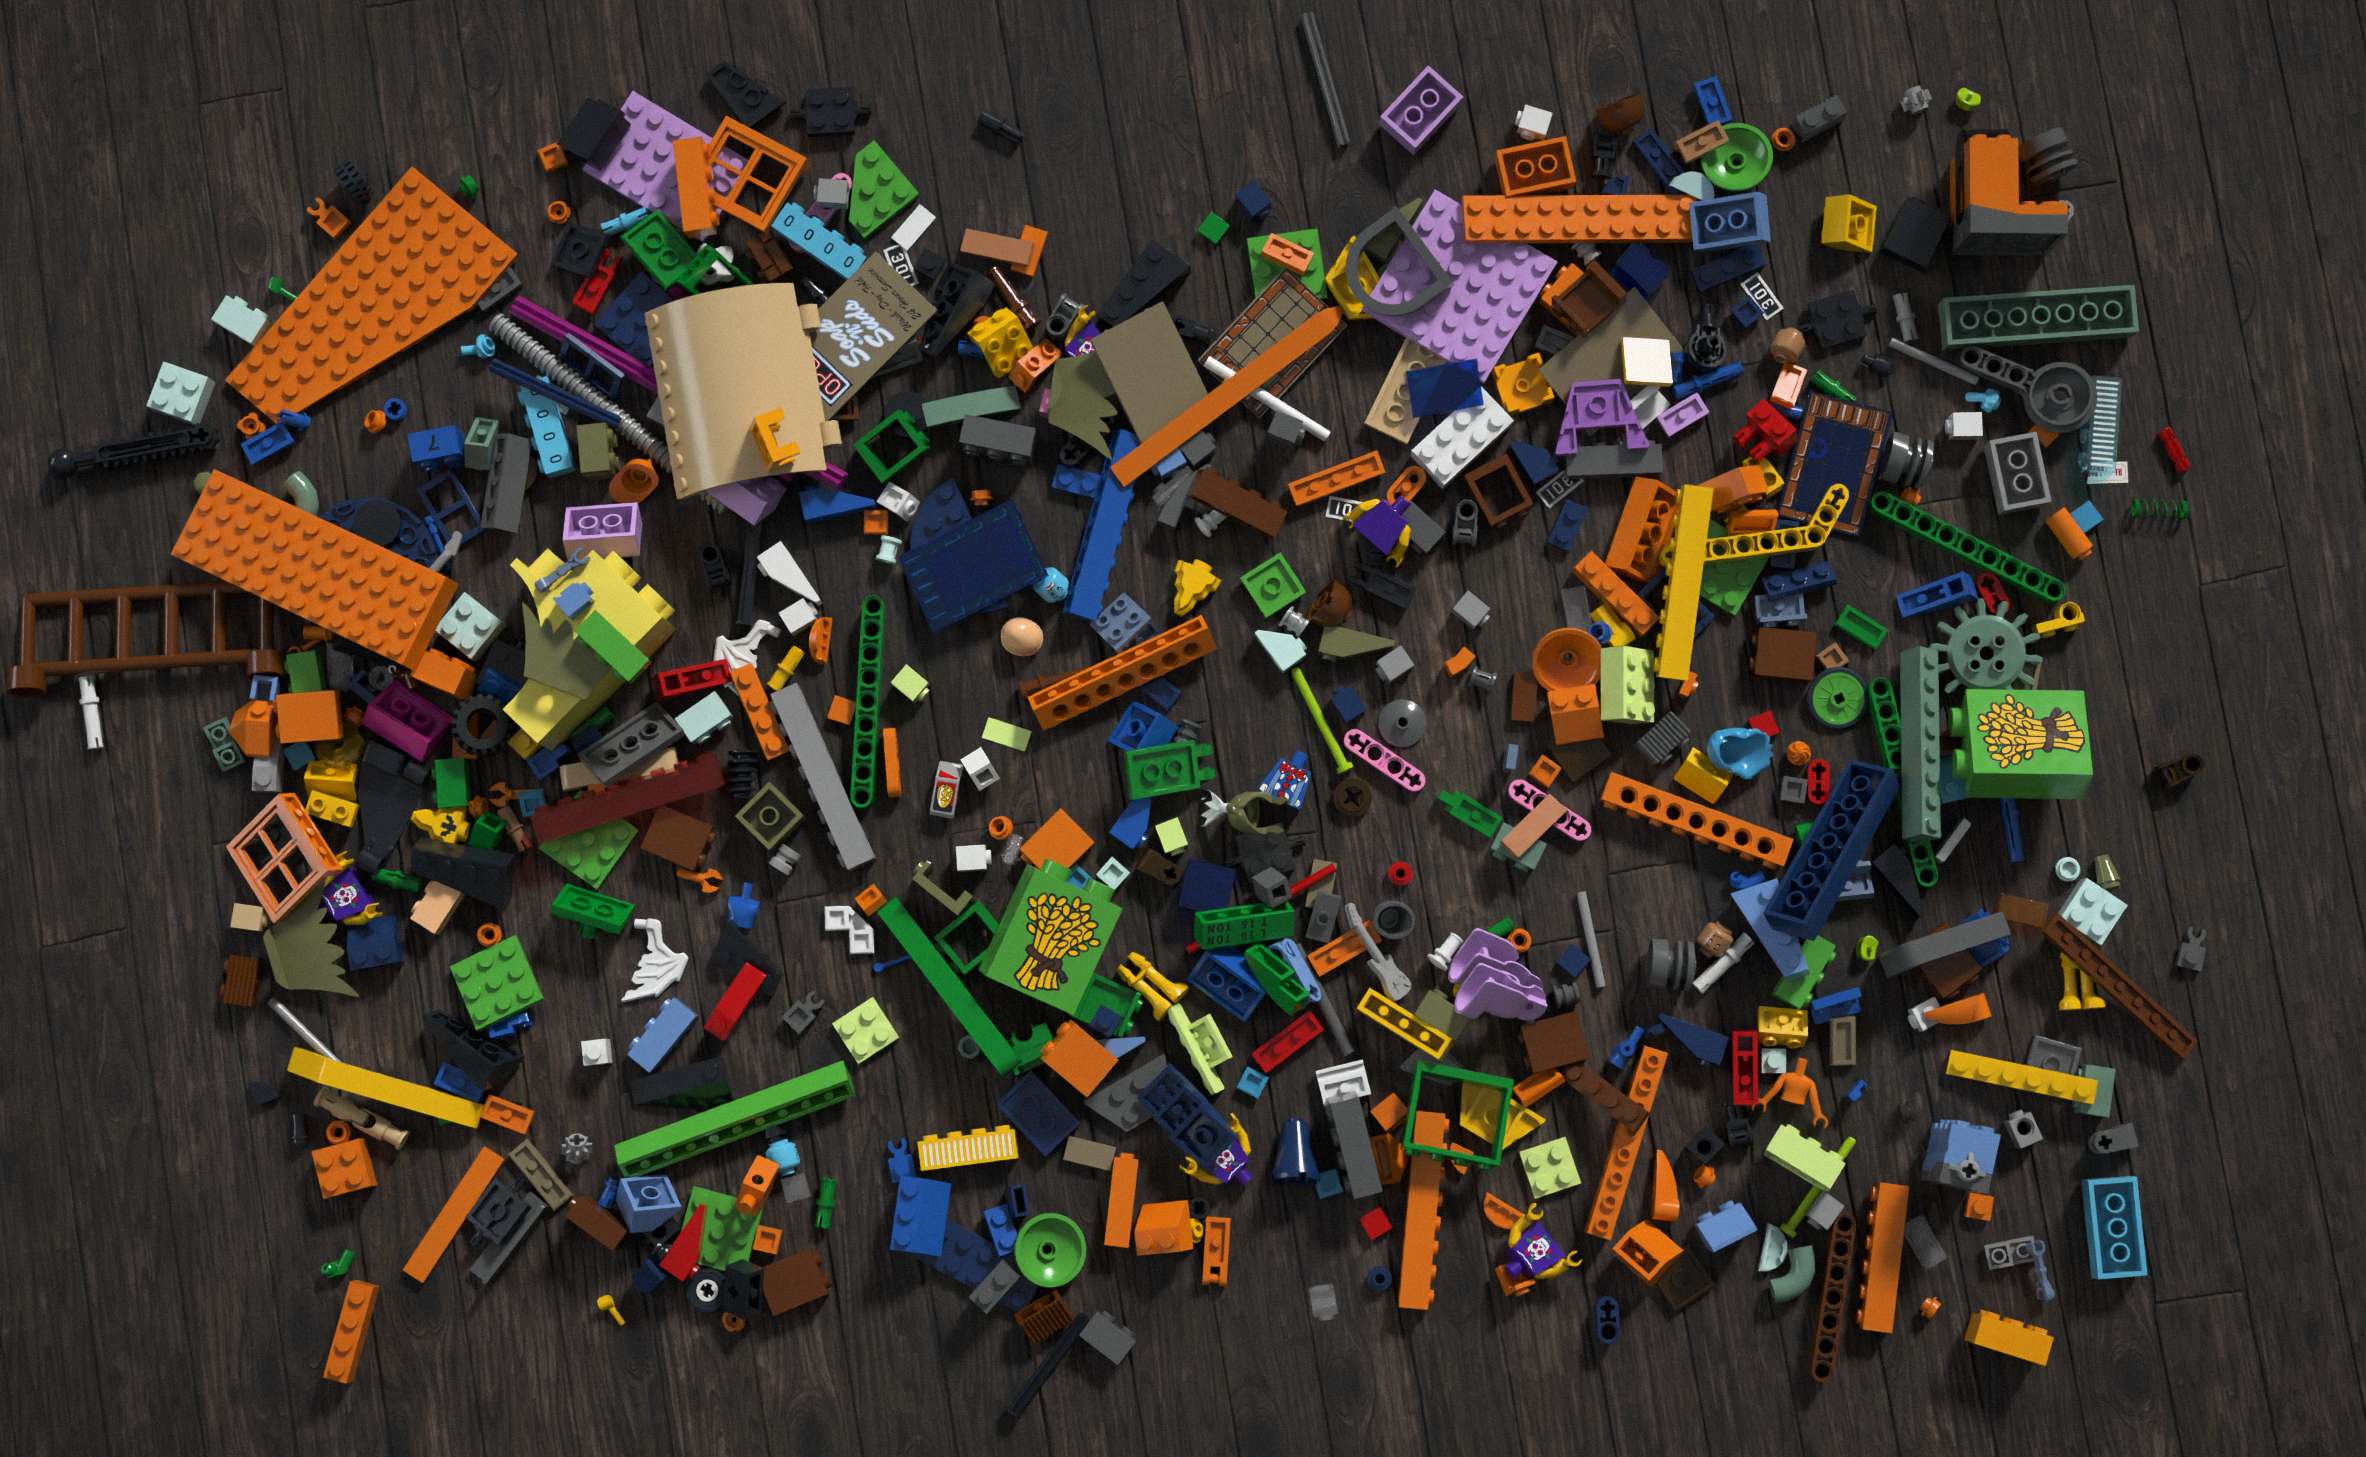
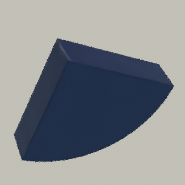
(1616, 186)
(1652, 1031)

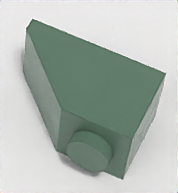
(480, 443)

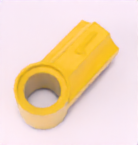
(1621, 632)

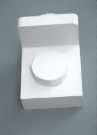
(898, 501)
(1916, 1017)

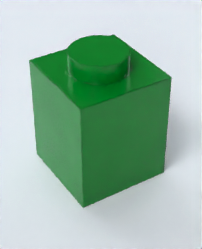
(487, 831)

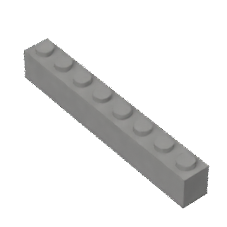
(822, 776)

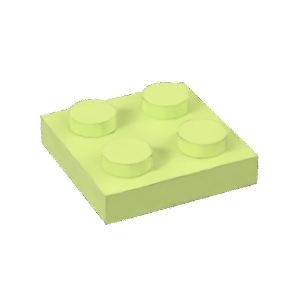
(865, 1030)
(1549, 1167)

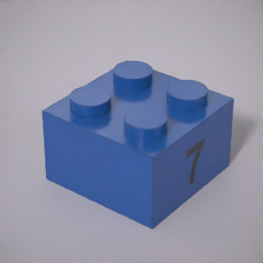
(437, 448)

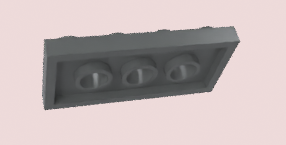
(629, 758)

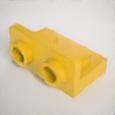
(1782, 1026)

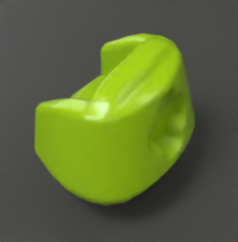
(1967, 99)
(1866, 948)

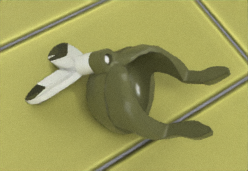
(1241, 811)

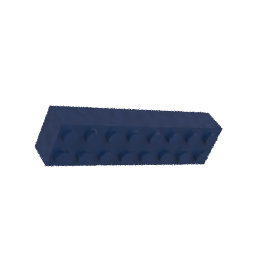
(1831, 850)

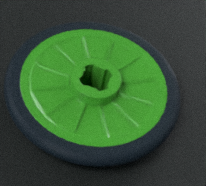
(1853, 694)

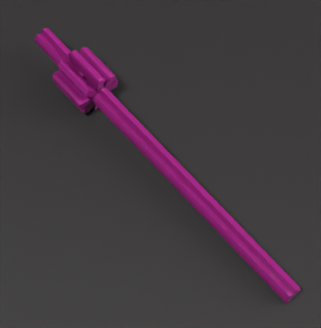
(631, 368)

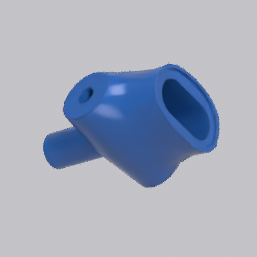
(743, 909)
(1620, 1054)

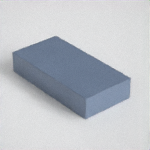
(1510, 758)

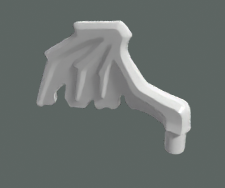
(738, 651)
(659, 967)

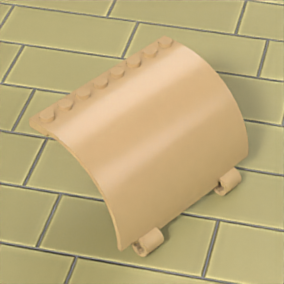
(728, 361)

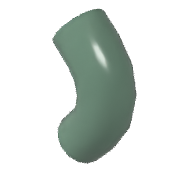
(303, 492)
(1798, 1278)

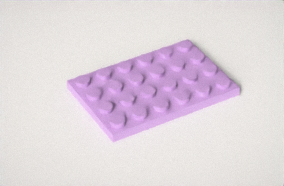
(645, 160)

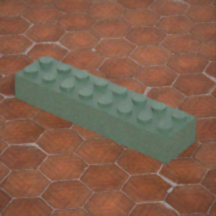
(2038, 317)

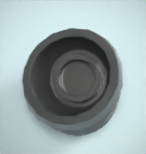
(1393, 919)

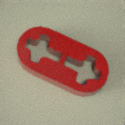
(1996, 589)
(1824, 781)

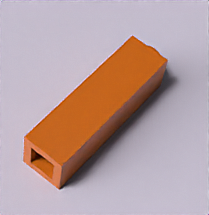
(1121, 1200)

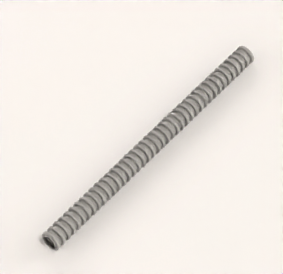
(582, 389)

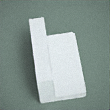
(1649, 404)

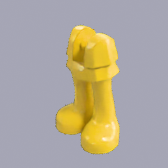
(1173, 991)
(2088, 997)

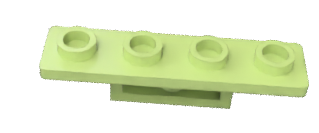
(1203, 1044)

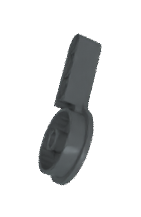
(2039, 389)

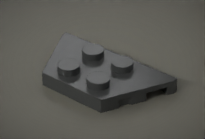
(1120, 1099)

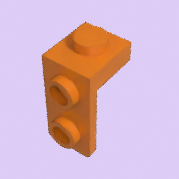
(1033, 364)

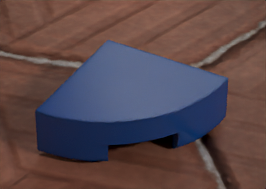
(1855, 1091)

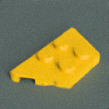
(1338, 283)
(1480, 1112)

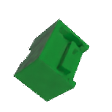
(1030, 1050)

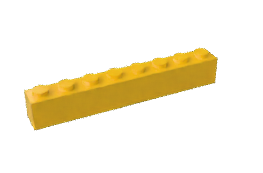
(1684, 582)

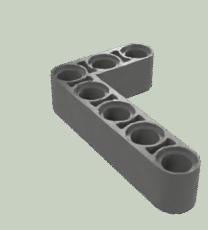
(1944, 944)

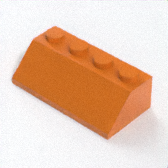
(1643, 530)

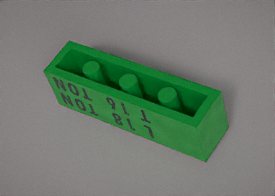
(1243, 925)

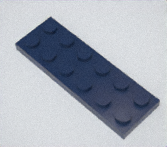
(972, 1259)

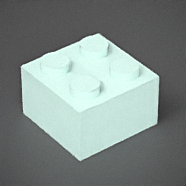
(180, 393)
(470, 627)
(2092, 911)

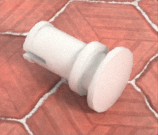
(1209, 522)
(1444, 953)

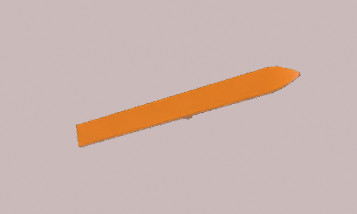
(1226, 395)

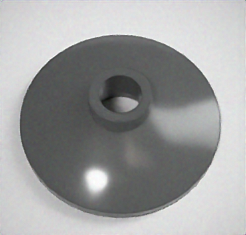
(1393, 732)

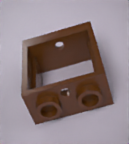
(1486, 471)

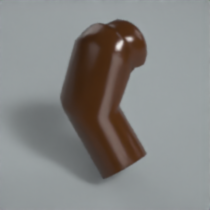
(404, 674)

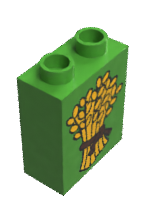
(2022, 744)
(1051, 936)

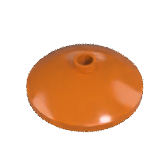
(1559, 673)

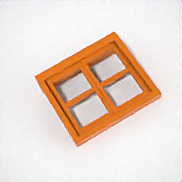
(762, 145)
(304, 835)

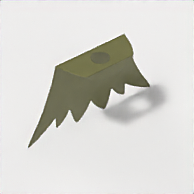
(1079, 399)
(560, 659)
(301, 950)

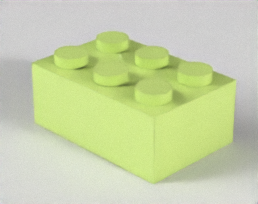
(1627, 685)
(1804, 1157)

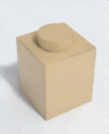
(250, 917)

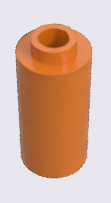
(2069, 534)

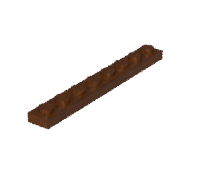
(2118, 986)

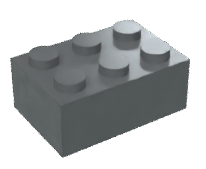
(998, 440)

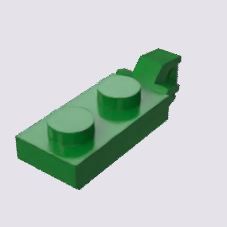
(1470, 812)

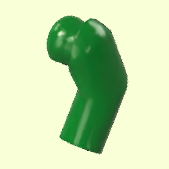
(339, 1267)

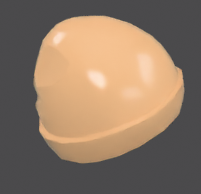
(1021, 636)

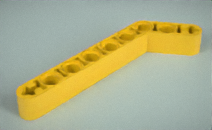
(1776, 537)
(384, 1088)

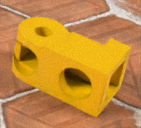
(1772, 478)

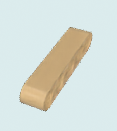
(578, 776)

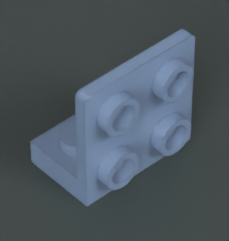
(1125, 624)

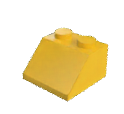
(1848, 224)

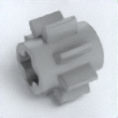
(1916, 100)
(576, 1148)

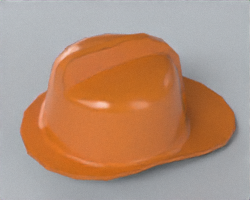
(634, 481)

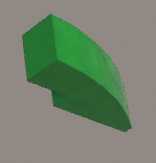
(1276, 978)

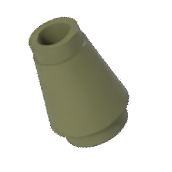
(2106, 873)

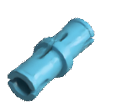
(624, 222)

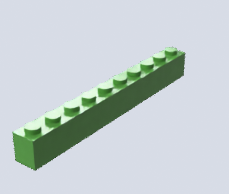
(734, 1120)

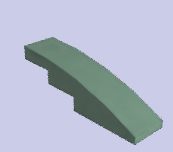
(979, 404)

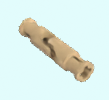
(347, 1111)

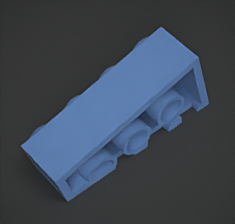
(1782, 947)

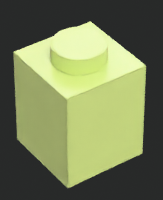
(911, 684)
(1172, 837)

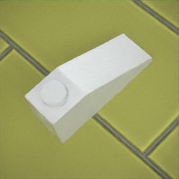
(784, 570)

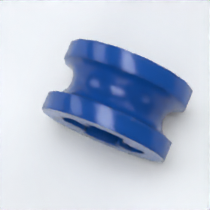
(389, 406)

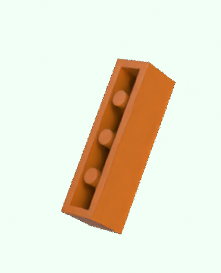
(694, 187)
(1616, 593)
(351, 1331)

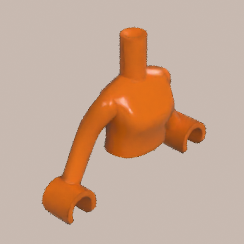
(1795, 1090)

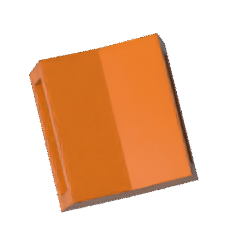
(1459, 662)
(1390, 1113)

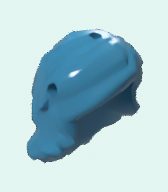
(1740, 751)

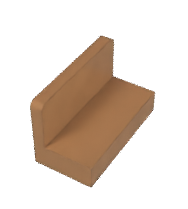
(1701, 142)

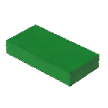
(1861, 627)

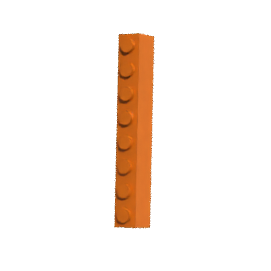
(1421, 1214)

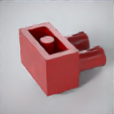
(1771, 427)

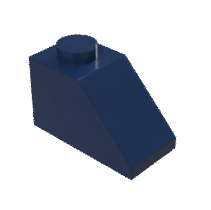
(1534, 462)
(649, 1277)

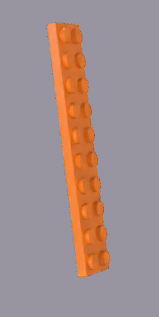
(1577, 219)

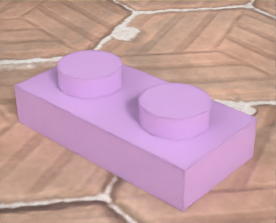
(1682, 415)

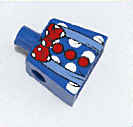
(1288, 780)

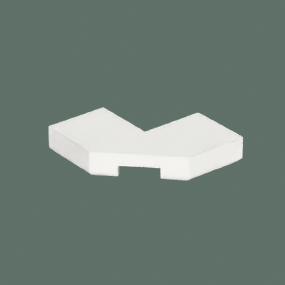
(860, 932)

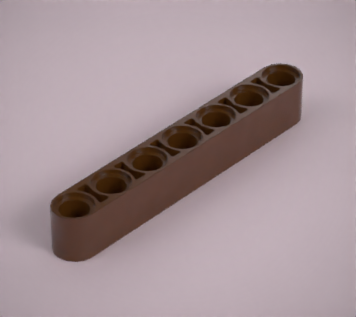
(1836, 1309)

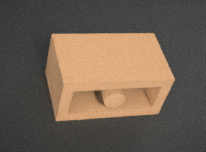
(436, 906)

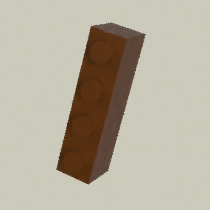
(1236, 503)

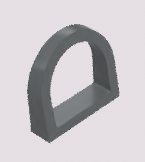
(1367, 236)

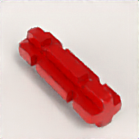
(2174, 449)

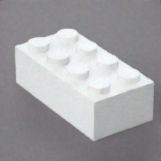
(1461, 440)

